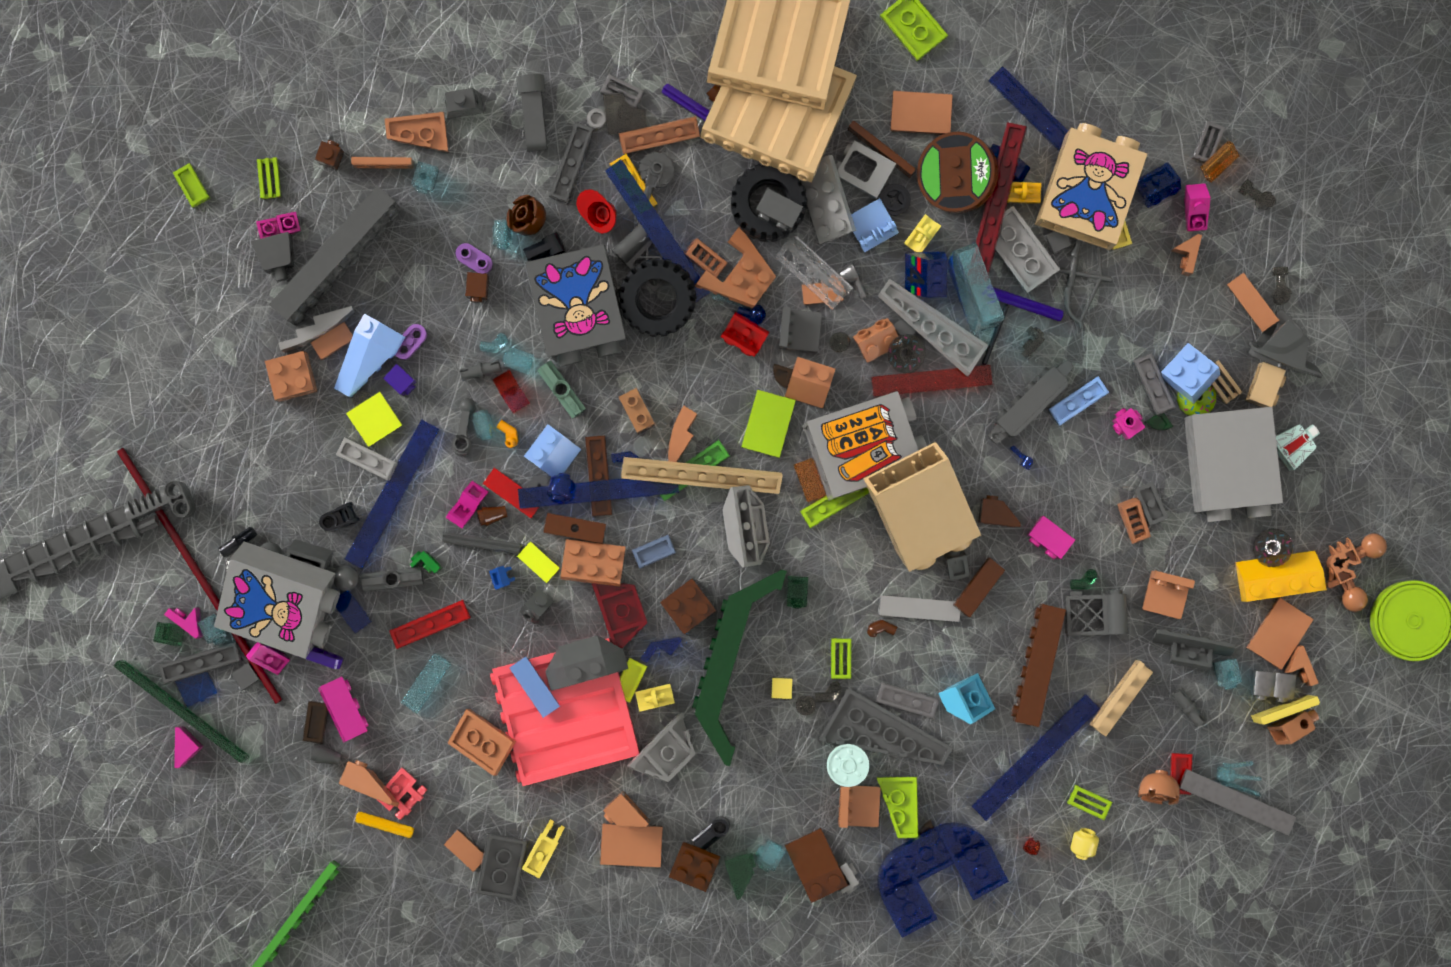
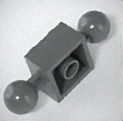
(345, 576)

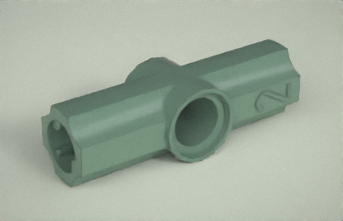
(568, 400)

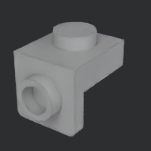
(850, 872)

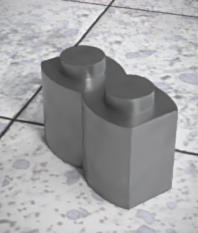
(1273, 684)

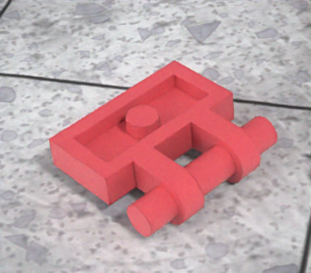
(399, 786)

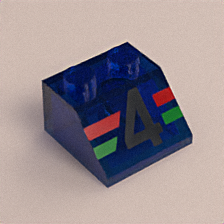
(926, 274)

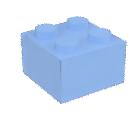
(1190, 373)

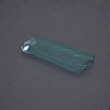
(426, 683)

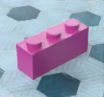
(343, 709)

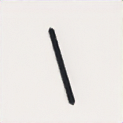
(994, 337)

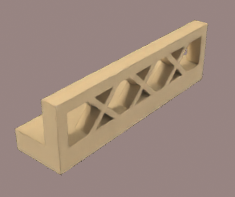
(1121, 698)

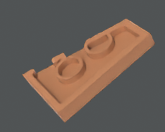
(419, 130)

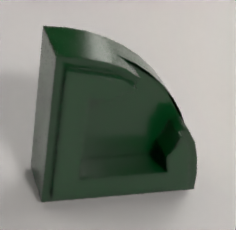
(1159, 422)

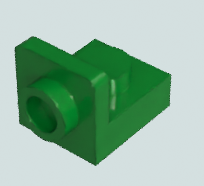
(429, 564)

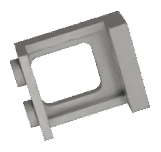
(879, 176)

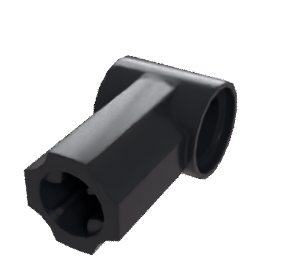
(549, 246)
(710, 834)

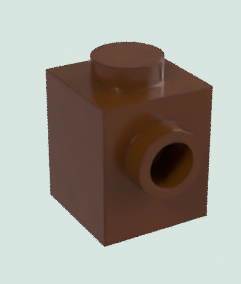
(329, 154)

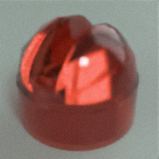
(1031, 846)

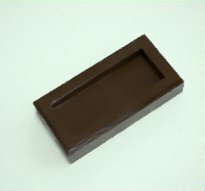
(315, 722)

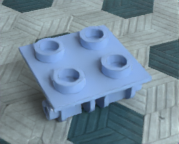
(873, 225)

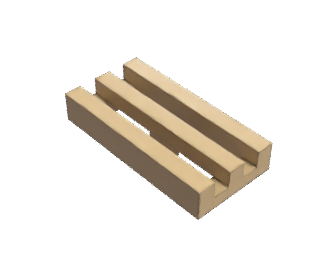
(1232, 383)

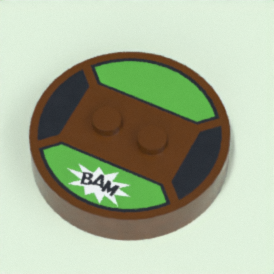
(957, 172)

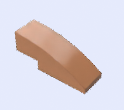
(680, 436)

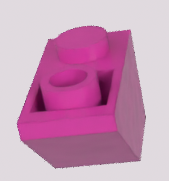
(1196, 207)

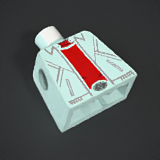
(1296, 445)

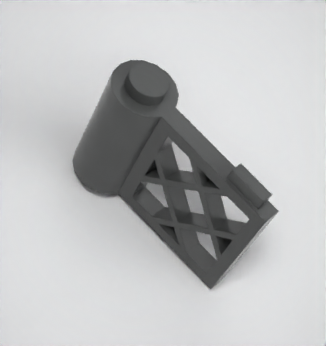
(633, 247)
(1114, 613)

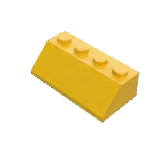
(1296, 576)

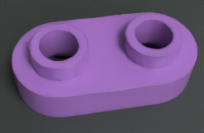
(473, 258)
(410, 342)

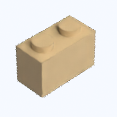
(1266, 385)

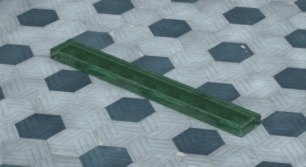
(182, 711)

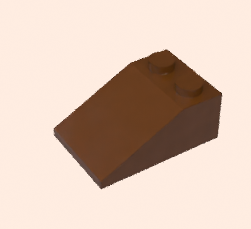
(816, 865)

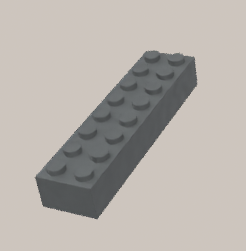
(335, 256)

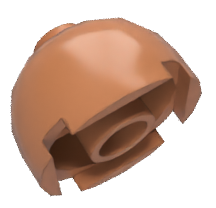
(1159, 788)

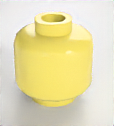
(1084, 843)

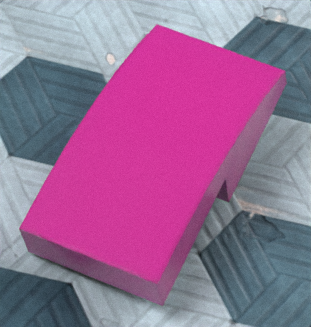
(278, 225)

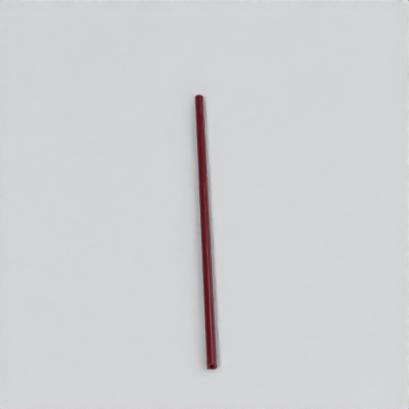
(196, 571)

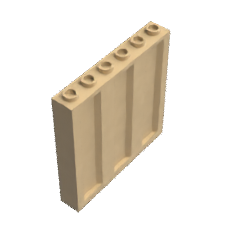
(779, 48)
(777, 130)

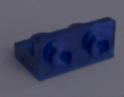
(1159, 185)

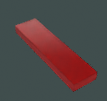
(430, 624)

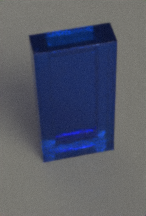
(352, 612)

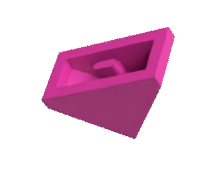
(185, 746)

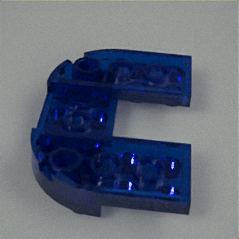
(926, 856)

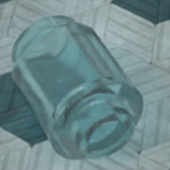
(501, 235)
(483, 425)

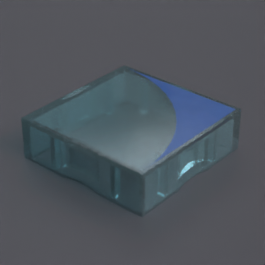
(974, 289)

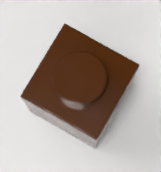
(477, 287)

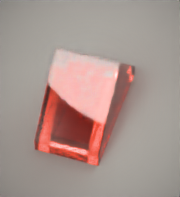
(511, 391)

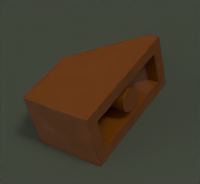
(996, 513)

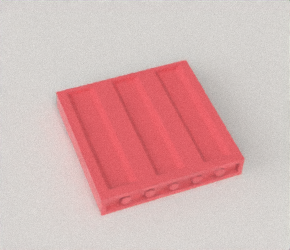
(582, 733)

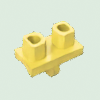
(922, 234)
(654, 697)

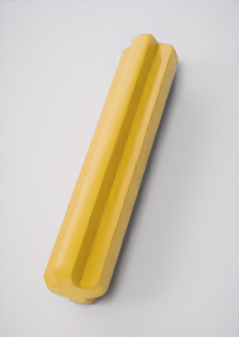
(384, 824)

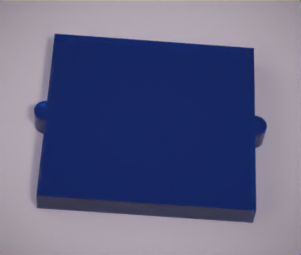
(196, 688)

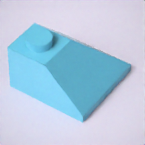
(967, 699)

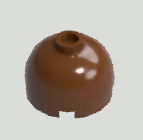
(526, 215)

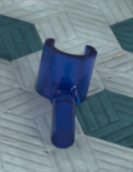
(1027, 461)

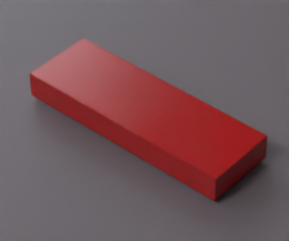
(507, 490)

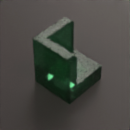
(169, 634)

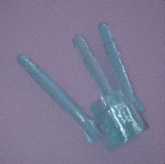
(1226, 774)

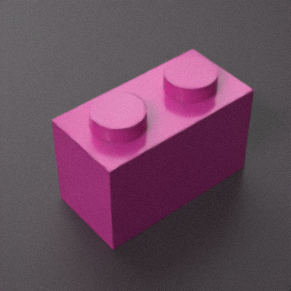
(1050, 537)

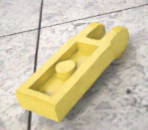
(542, 851)

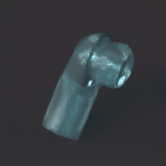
(496, 345)

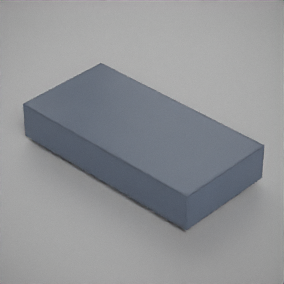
(654, 551)

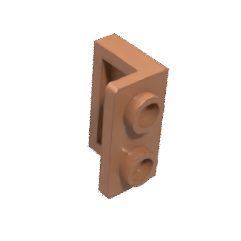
(875, 339)

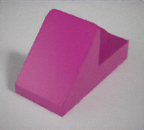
(188, 624)
(268, 657)

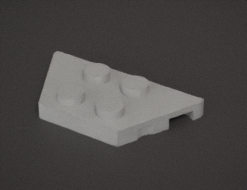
(666, 752)

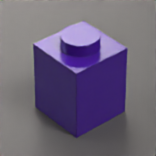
(400, 380)

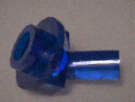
(756, 315)

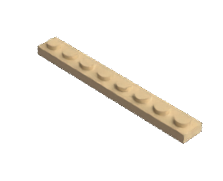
(700, 475)

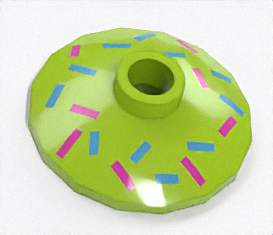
(1205, 405)

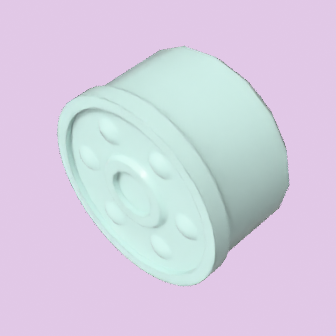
(847, 765)

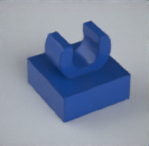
(500, 578)

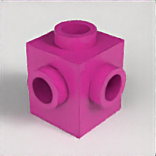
(1134, 419)

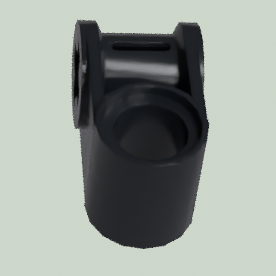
(340, 517)

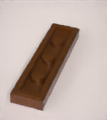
(879, 147)
(598, 470)

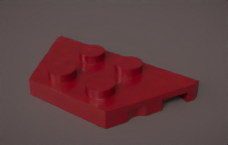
(620, 611)

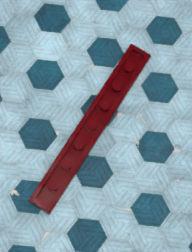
(997, 203)

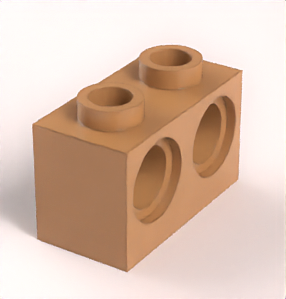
(636, 410)

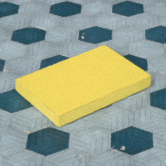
(1285, 709)

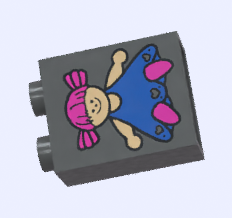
(577, 304)

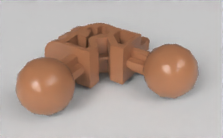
(1373, 547)

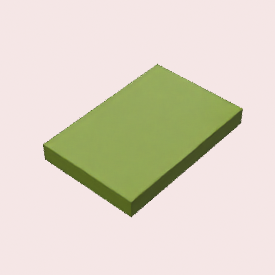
(914, 27)
(768, 423)

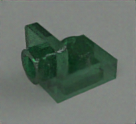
(797, 592)

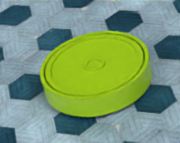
(1411, 620)

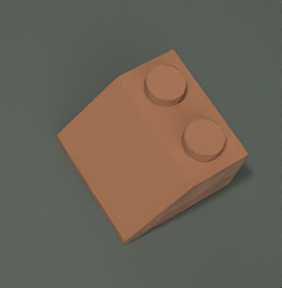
(810, 382)
(625, 812)

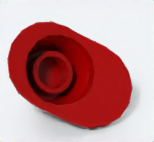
(596, 211)

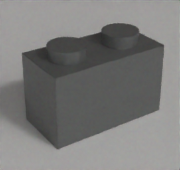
(779, 210)

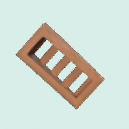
(694, 258)
(1134, 502)

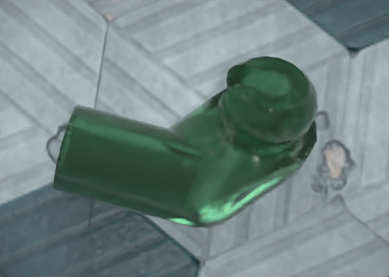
(1086, 581)

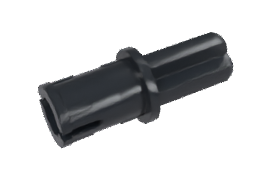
(236, 541)

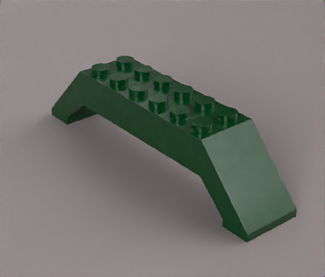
(723, 657)

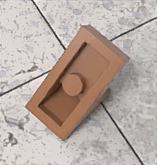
(1190, 249)
(1300, 660)

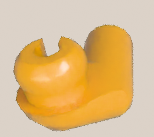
(510, 434)

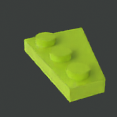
(902, 803)

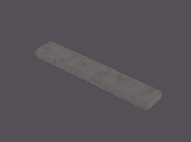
(1237, 802)

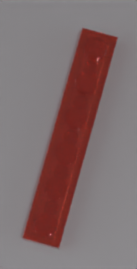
(931, 381)

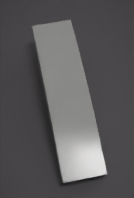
(323, 324)

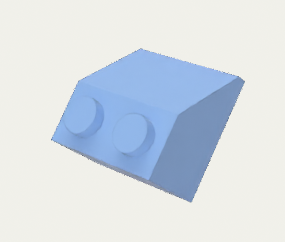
(552, 452)

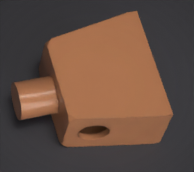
(1293, 727)

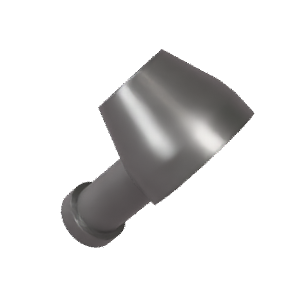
(850, 274)

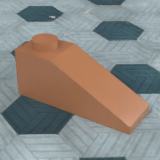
(365, 781)

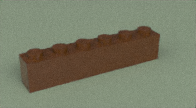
(1039, 665)

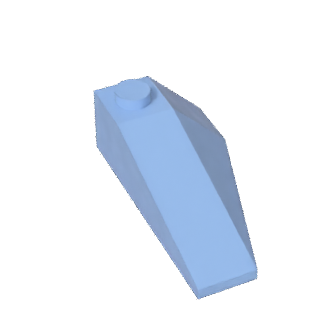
(367, 351)

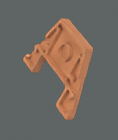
(747, 279)

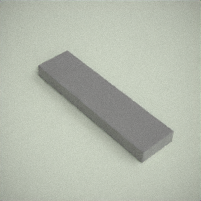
(918, 608)

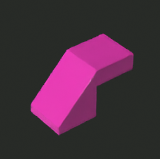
(467, 504)

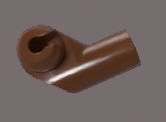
(880, 626)

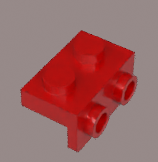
(744, 335)

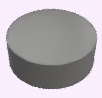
(596, 118)

